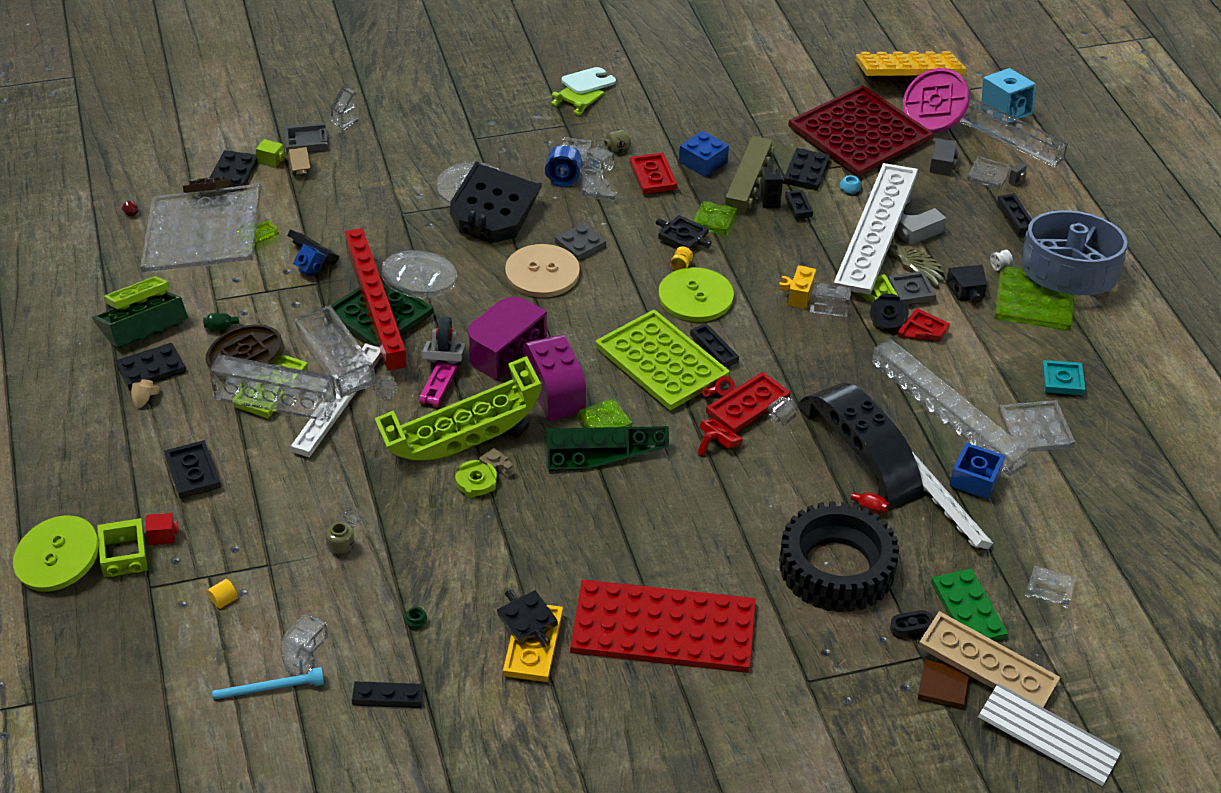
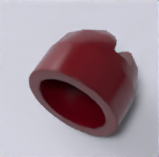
(130, 208)

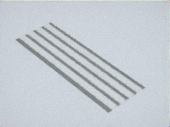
(1050, 734)

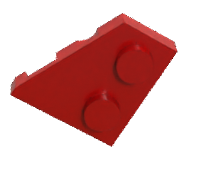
(923, 326)

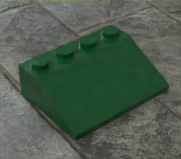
(141, 319)

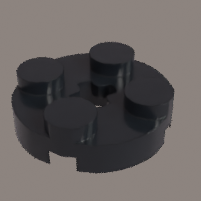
(882, 320)

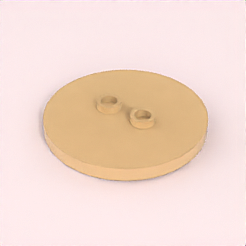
(542, 270)

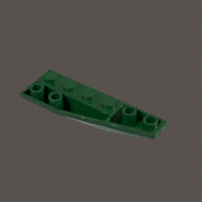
(600, 445)

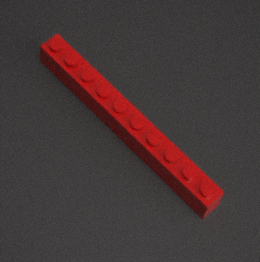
(375, 300)

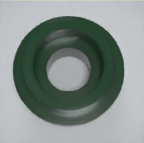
(395, 299)
(415, 617)

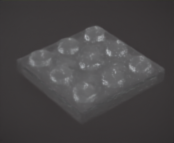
(1037, 425)

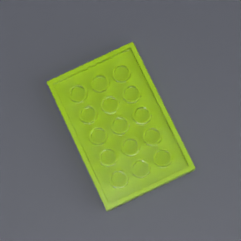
(661, 359)

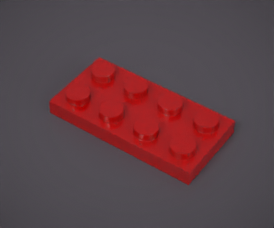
(746, 402)

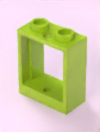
(117, 533)

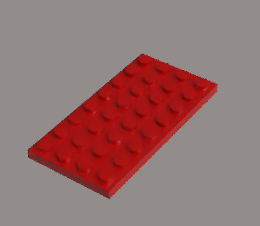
(664, 625)

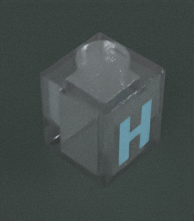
(600, 159)

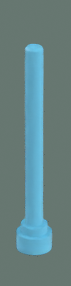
(313, 677)

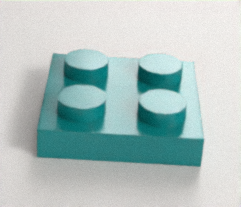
(1063, 377)

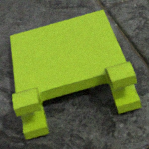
(581, 101)

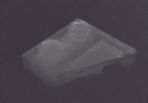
(595, 185)

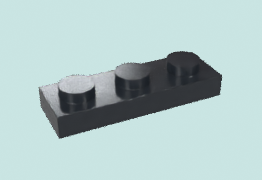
(1015, 212)
(300, 239)
(714, 345)
(387, 694)

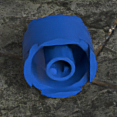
(563, 165)

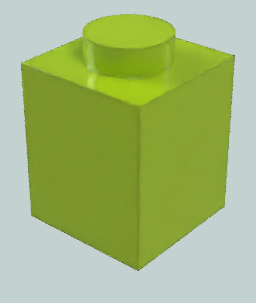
(270, 153)

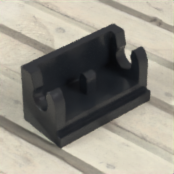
(771, 188)

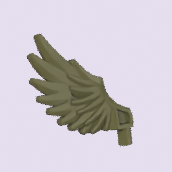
(917, 261)

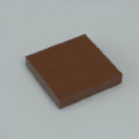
(943, 684)

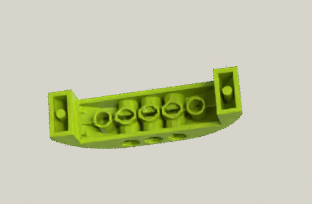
(465, 421)

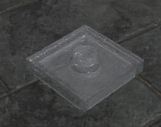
(989, 172)

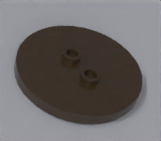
(248, 342)

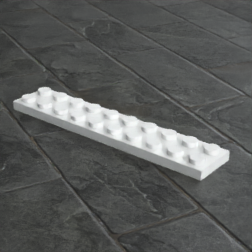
(876, 228)

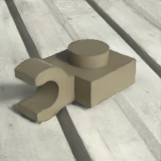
(498, 461)

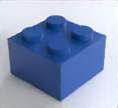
(703, 153)
(977, 470)

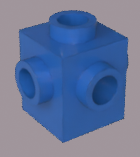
(309, 260)

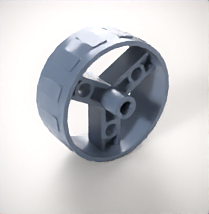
(1074, 252)

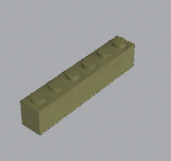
(749, 174)

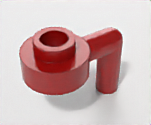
(717, 388)

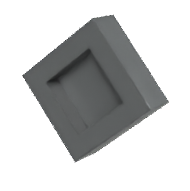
(1017, 174)

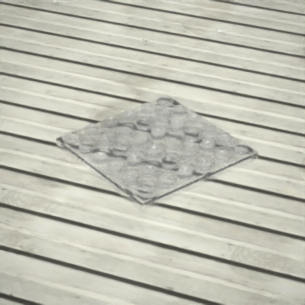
(201, 228)

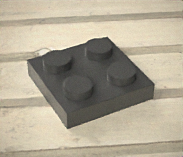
(580, 241)
(912, 287)

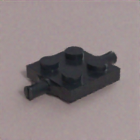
(683, 233)
(527, 617)

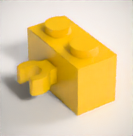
(800, 287)

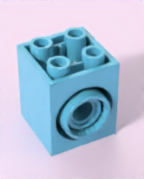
(1009, 93)

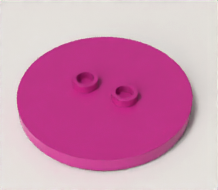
(937, 99)

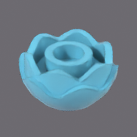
(850, 185)

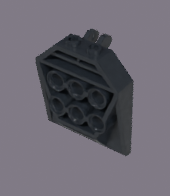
(492, 203)

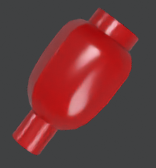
(874, 502)

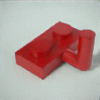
(717, 431)

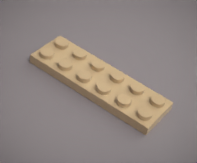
(987, 659)

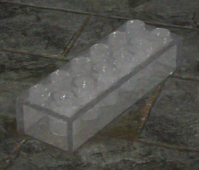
(336, 351)
(273, 387)

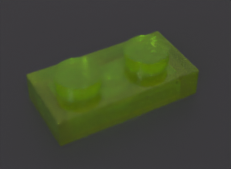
(265, 231)

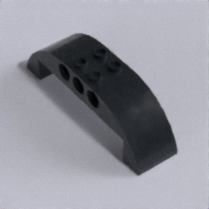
(872, 439)

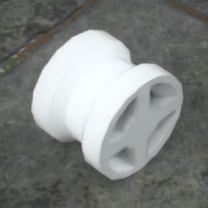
(1001, 259)

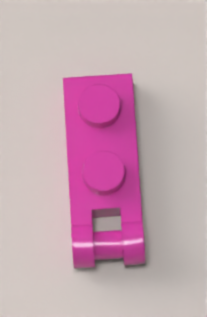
(438, 384)

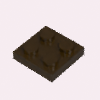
(206, 184)

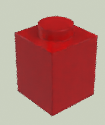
(161, 528)

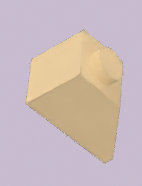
(299, 160)

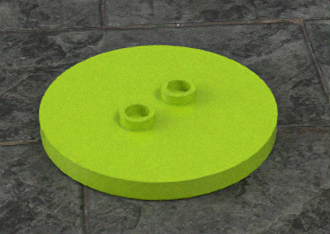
(696, 294)
(56, 553)

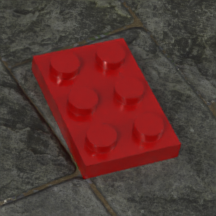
(653, 173)

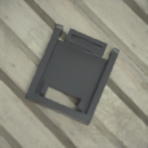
(309, 135)

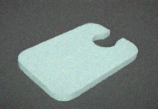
(587, 80)

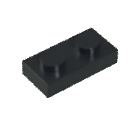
(799, 204)

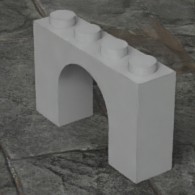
(919, 227)

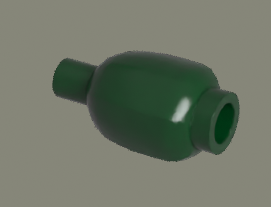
(219, 321)

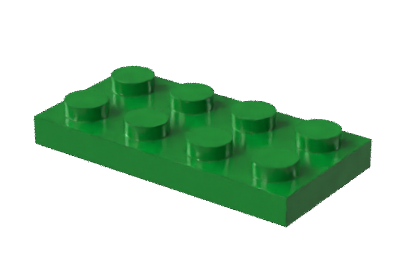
(968, 603)

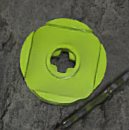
(472, 487)

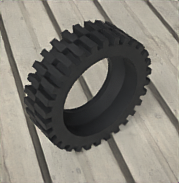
(844, 526)

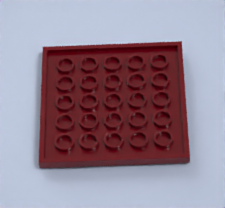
(860, 130)

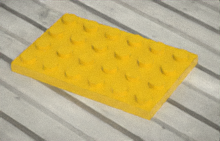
(907, 64)

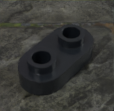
(911, 623)

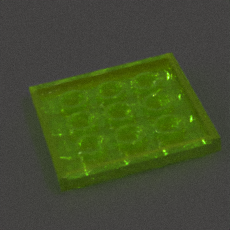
(1030, 303)

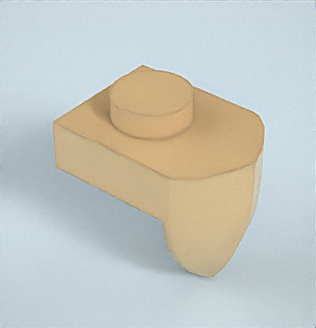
(141, 392)

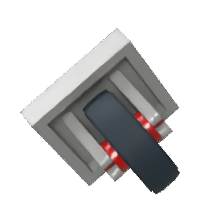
(444, 348)

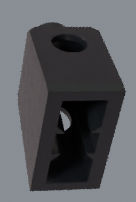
(967, 282)

